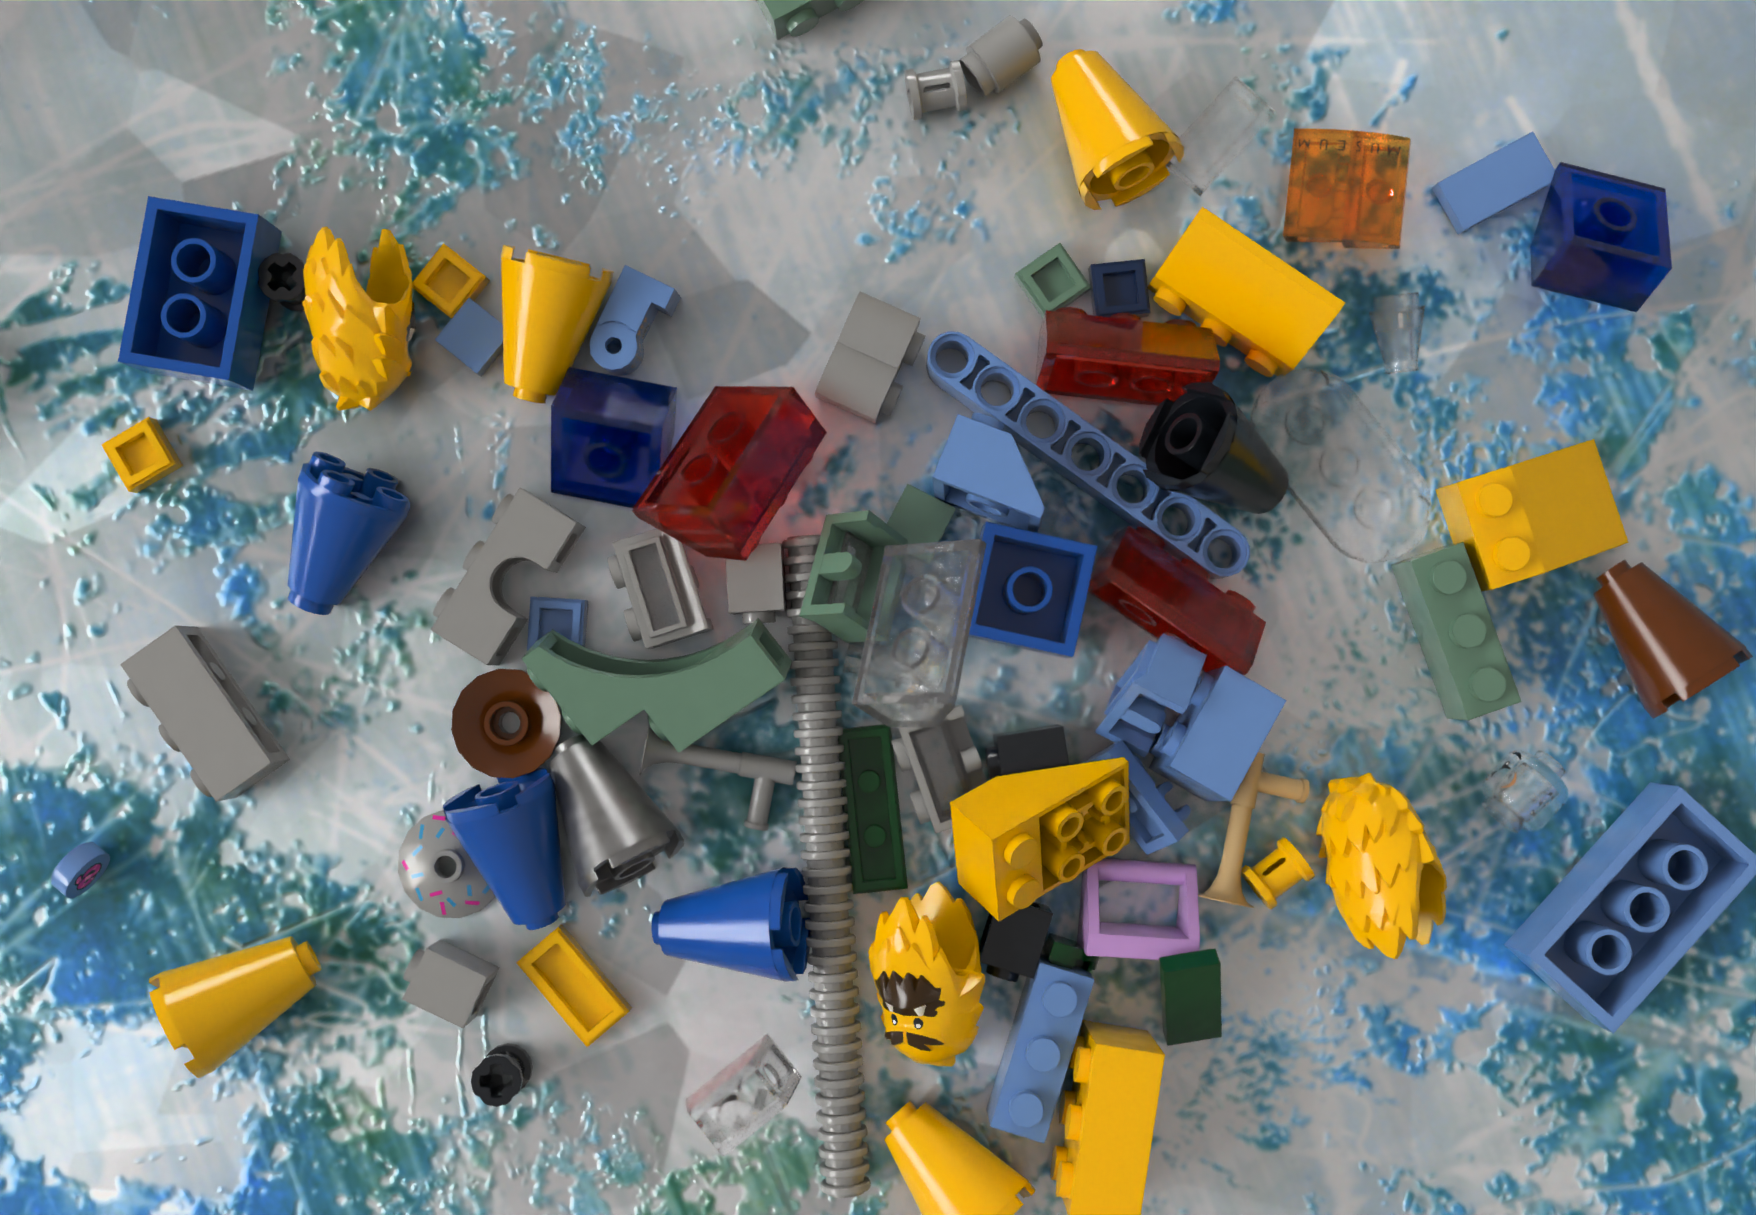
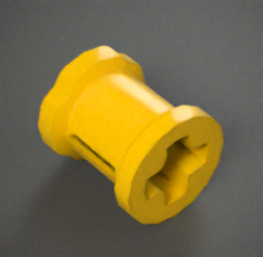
(1277, 873)

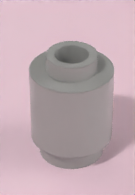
(1001, 56)

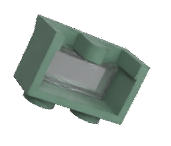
(847, 573)

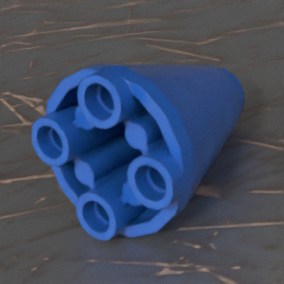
(339, 529)

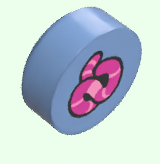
(80, 869)

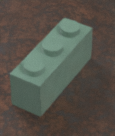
(1456, 632)

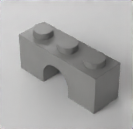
(476, 612)

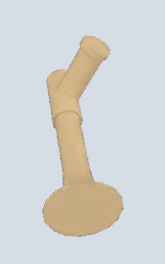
(1227, 884)

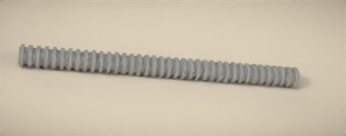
(827, 889)

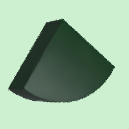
(1068, 953)

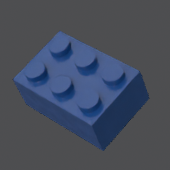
(198, 294)

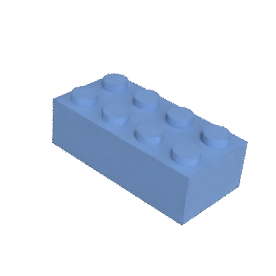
(1634, 905)

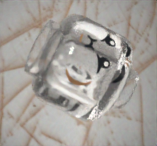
(1525, 790)

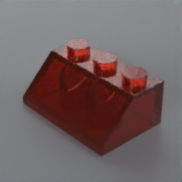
(1122, 356)
(732, 469)
(1176, 600)

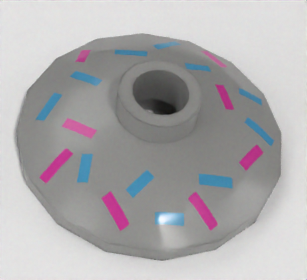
(426, 884)

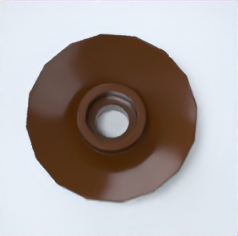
(480, 731)

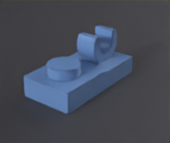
(1150, 816)

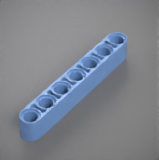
(1072, 430)

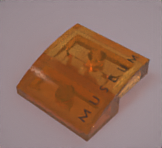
(1347, 188)

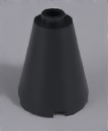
(1211, 452)

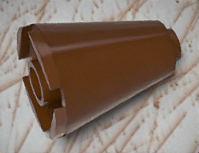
(1664, 637)

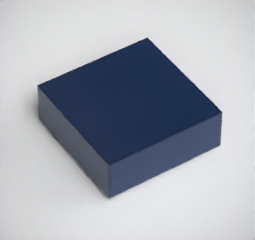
(1119, 288)

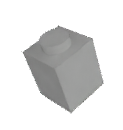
(758, 584)
(448, 982)

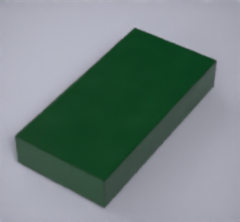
(1191, 996)

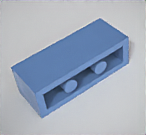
(1039, 1050)

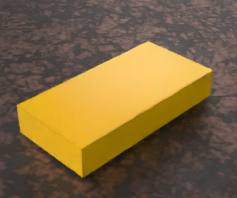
(574, 985)

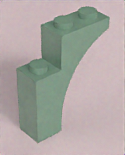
(680, 694)

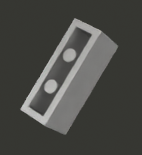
(203, 713)

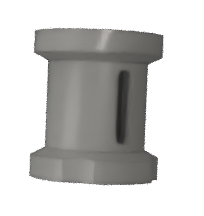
(949, 78)

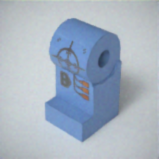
(627, 319)

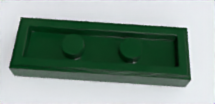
(872, 810)

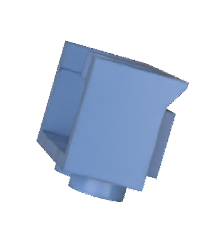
(1156, 679)

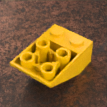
(1038, 831)

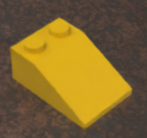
(1533, 515)

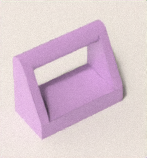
(1139, 940)

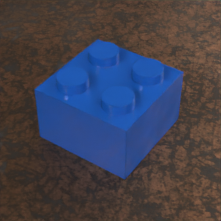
(1032, 590)

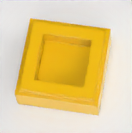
(449, 281)
(142, 455)

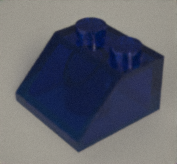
(1601, 238)
(609, 436)

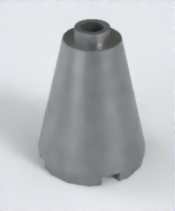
(607, 817)

